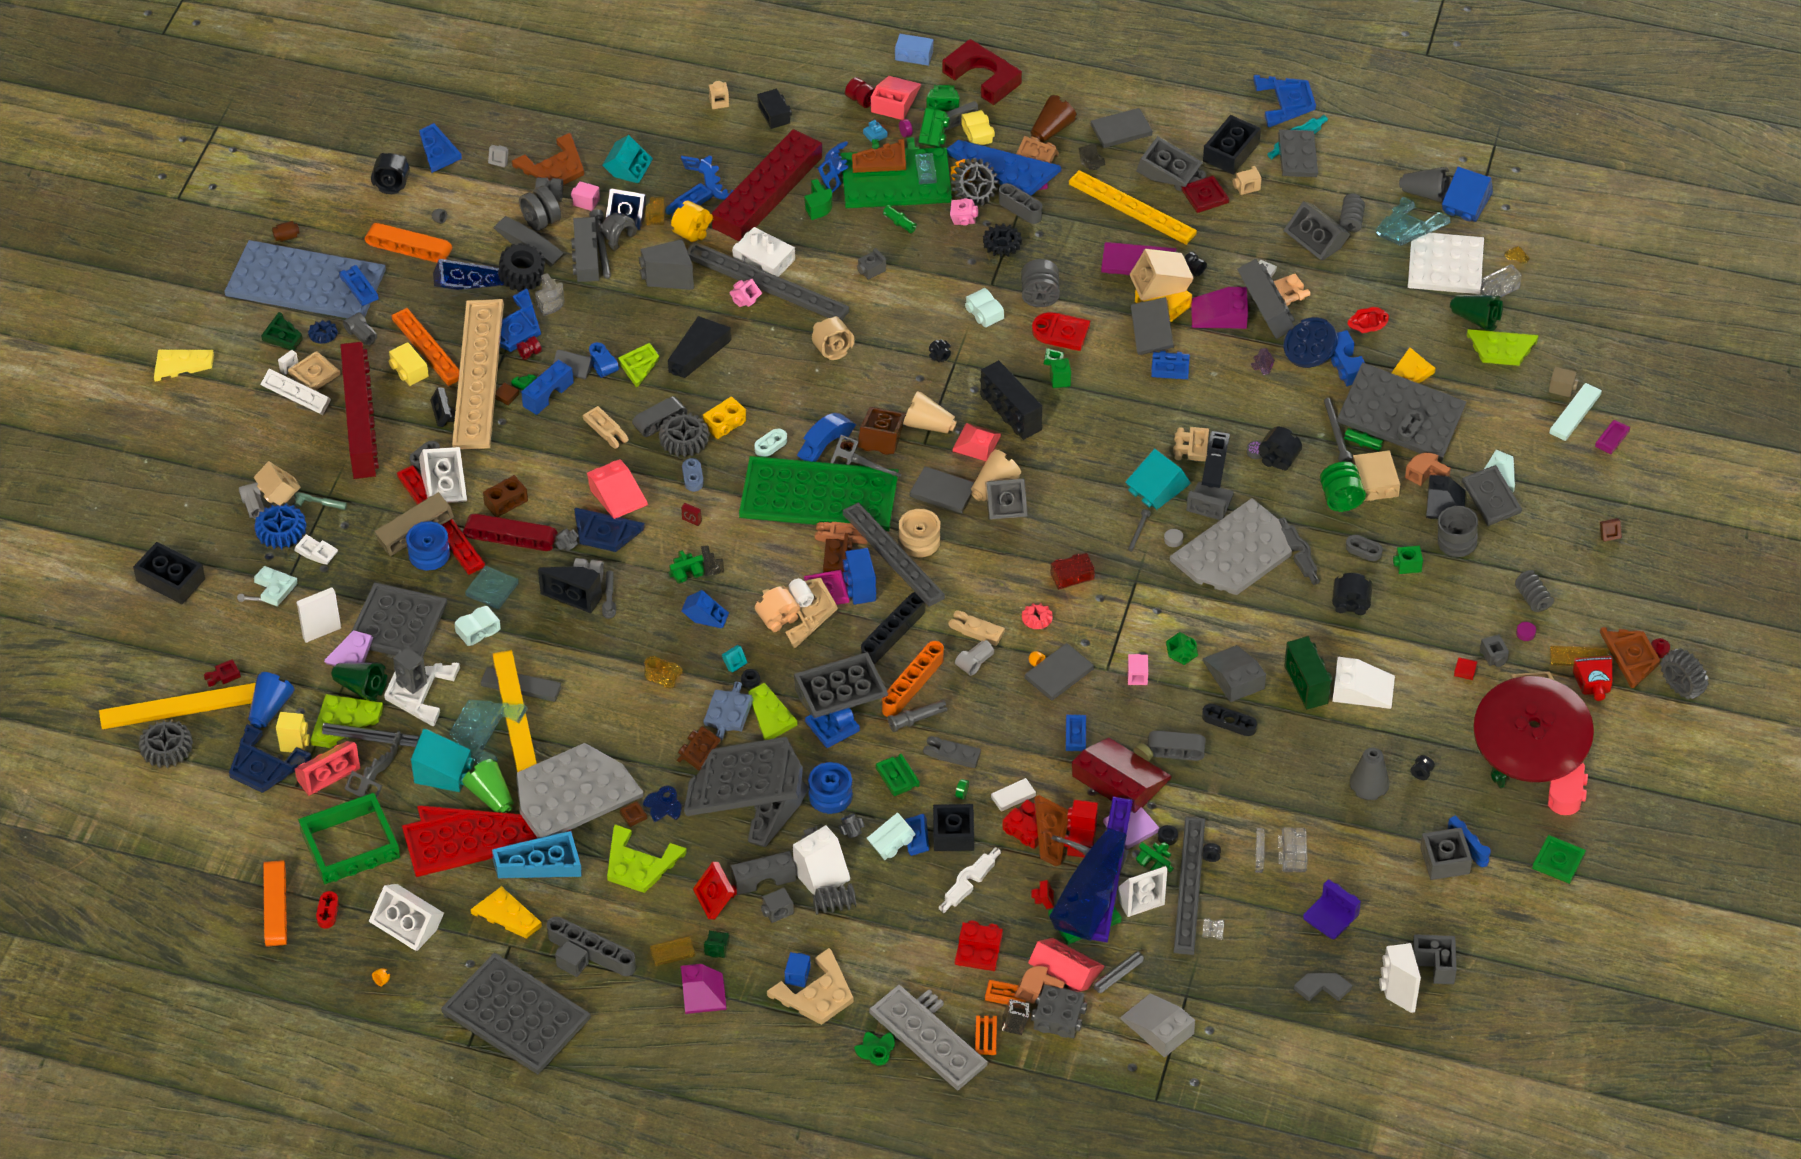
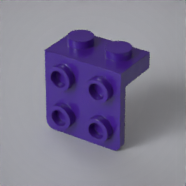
(1333, 910)

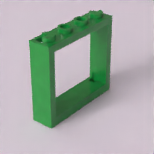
(341, 814)

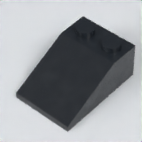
(572, 586)

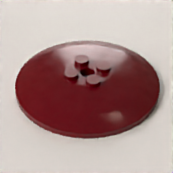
(1528, 751)

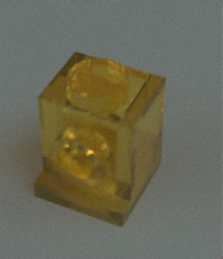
(655, 211)

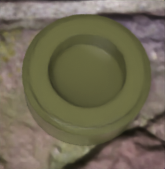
(1143, 751)

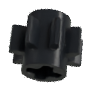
(939, 350)

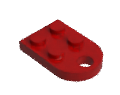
(1061, 330)

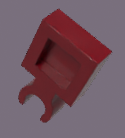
(223, 672)

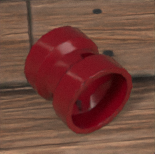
(529, 348)

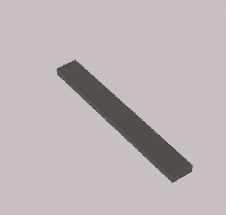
(893, 554)
(1189, 886)

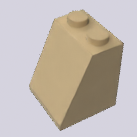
(1160, 274)

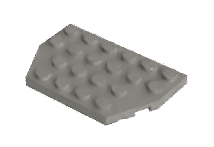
(1235, 549)
(573, 790)

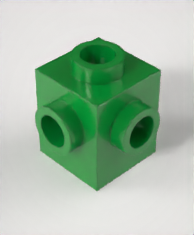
(1182, 648)

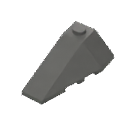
(771, 817)

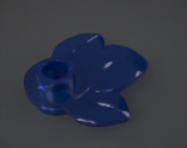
(662, 805)

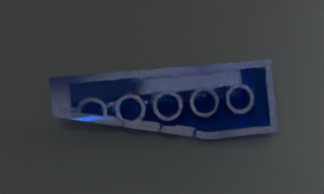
(1089, 888)

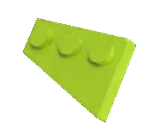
(771, 713)

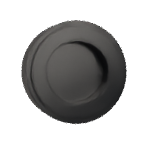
(1168, 835)

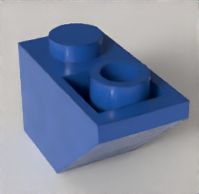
(704, 610)

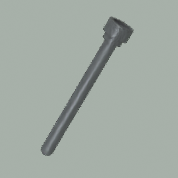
(599, 218)
(1344, 456)

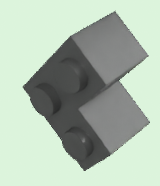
(1439, 953)

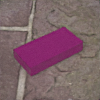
(1612, 436)

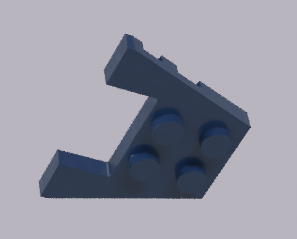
(259, 768)

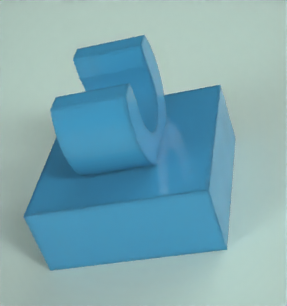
(875, 131)

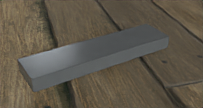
(529, 685)

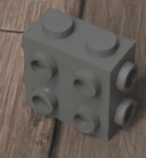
(1059, 1011)

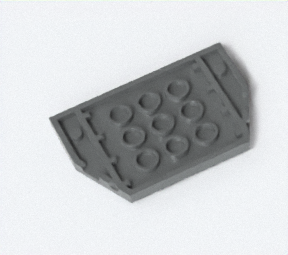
(745, 777)

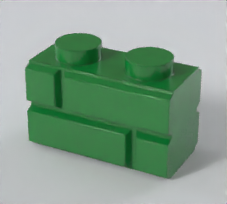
(933, 128)

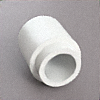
(801, 592)

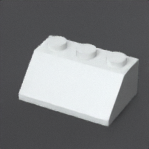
(405, 916)
(1400, 976)

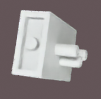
(764, 252)

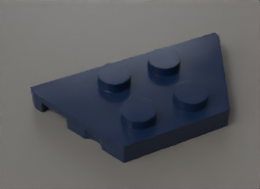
(604, 531)

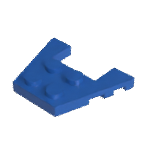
(1293, 97)
(520, 324)

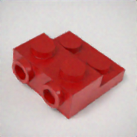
(1023, 824)
(979, 946)

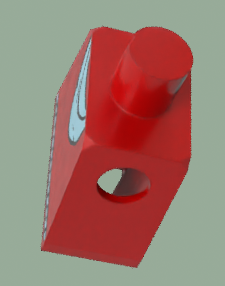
(1594, 675)

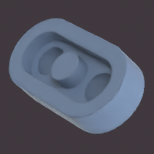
(692, 474)

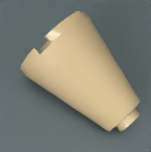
(928, 415)
(994, 469)

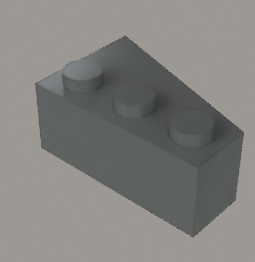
(585, 250)

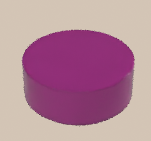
(905, 128)
(1526, 631)

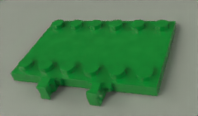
(897, 187)

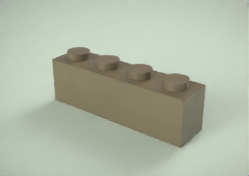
(393, 534)

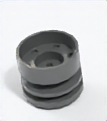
(1040, 283)
(1457, 531)

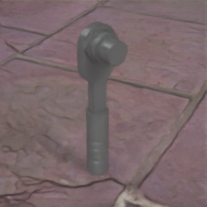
(609, 606)

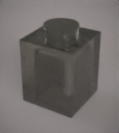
(1015, 1017)

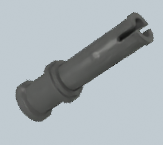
(908, 717)

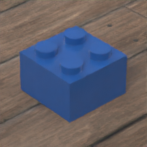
(859, 576)

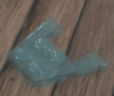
(1403, 228)
(479, 721)

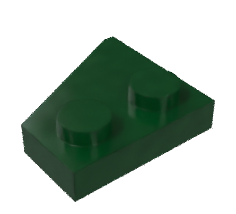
(282, 333)

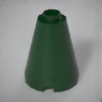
(1478, 309)
(361, 678)

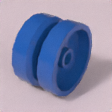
(428, 545)
(830, 787)

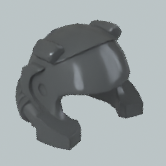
(614, 225)

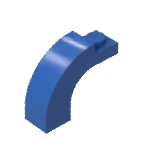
(823, 433)

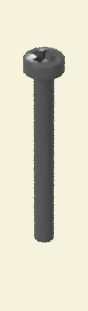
(1145, 513)

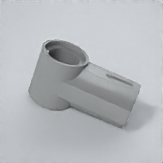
(252, 498)
(972, 660)

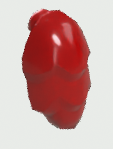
(1368, 320)

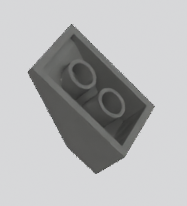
(1168, 164)
(1236, 672)

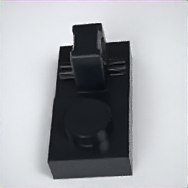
(441, 409)

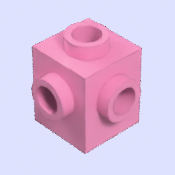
(963, 211)
(745, 293)

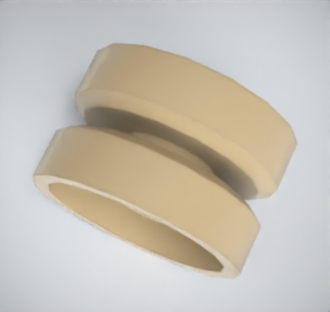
(919, 533)

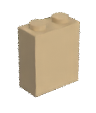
(1377, 475)

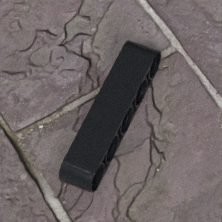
(893, 627)

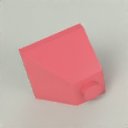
(976, 442)

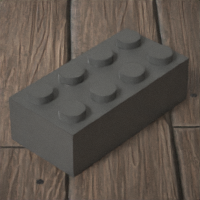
(1267, 297)

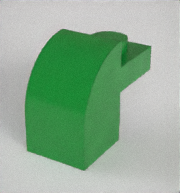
(819, 202)

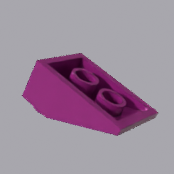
(1221, 309)

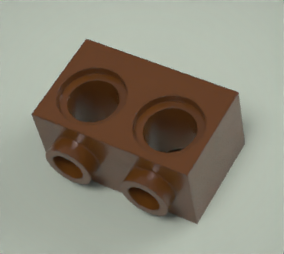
(505, 496)

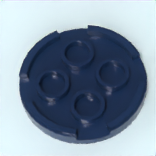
(1310, 342)

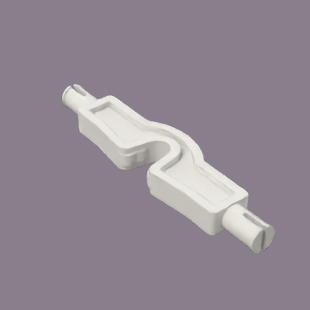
(975, 872)

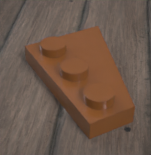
(882, 159)
(1050, 821)

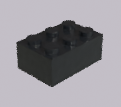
(1231, 144)
(169, 572)

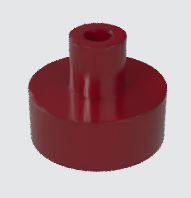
(1661, 647)

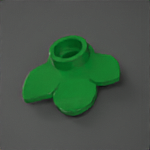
(874, 1047)

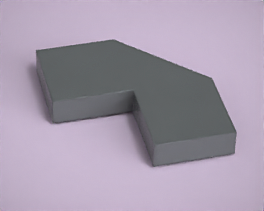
(1331, 983)

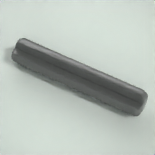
(1118, 972)

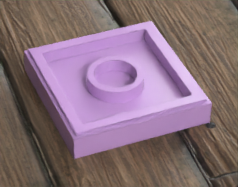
(1139, 828)

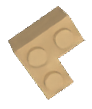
(276, 484)

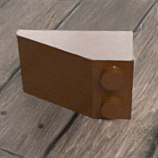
(881, 430)

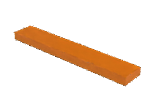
(427, 346)

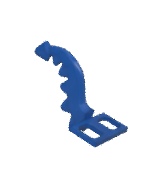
(835, 165)
(709, 174)

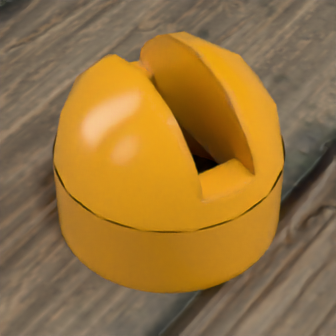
(1036, 657)
(380, 976)

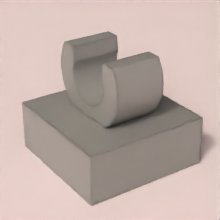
(498, 155)

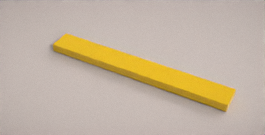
(1133, 207)
(176, 706)

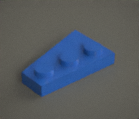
(438, 148)

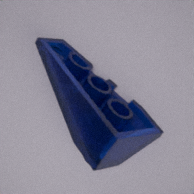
(464, 275)

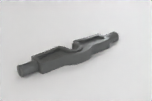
(1302, 558)

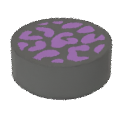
(1252, 450)

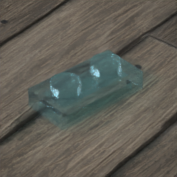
(925, 168)

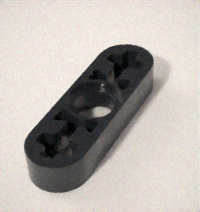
(1234, 727)

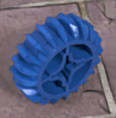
(280, 526)

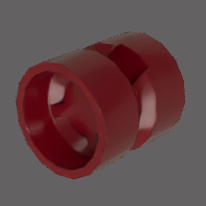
(859, 91)

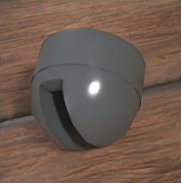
(439, 215)

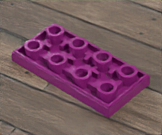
(1122, 258)

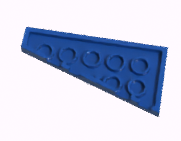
(1010, 168)

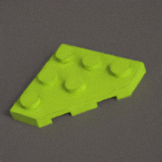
(344, 712)

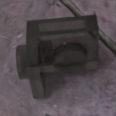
(710, 564)

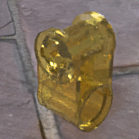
(661, 671)

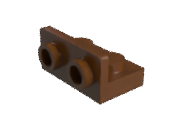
(835, 553)
(698, 747)

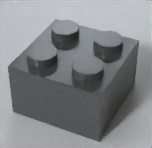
(1006, 499)
(1446, 853)

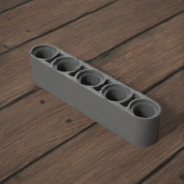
(561, 930)

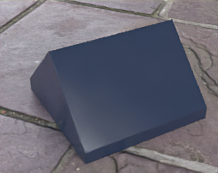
(629, 204)

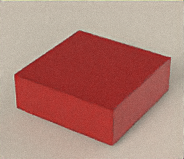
(1465, 668)

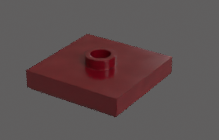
(1205, 194)

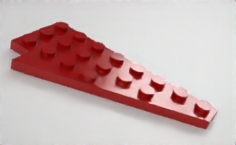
(460, 837)

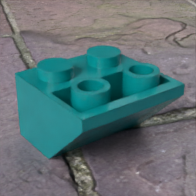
(627, 160)

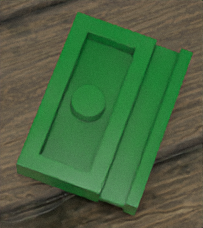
(897, 775)

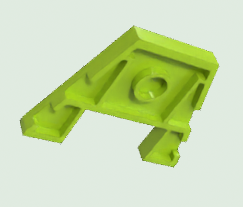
(636, 868)

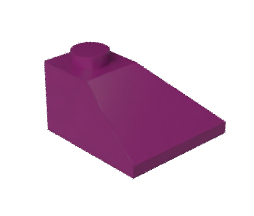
(702, 989)

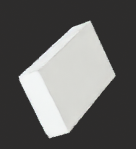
(1013, 794)

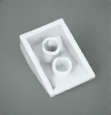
(443, 473)
(1362, 684)
(1143, 892)

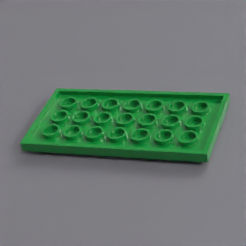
(815, 491)

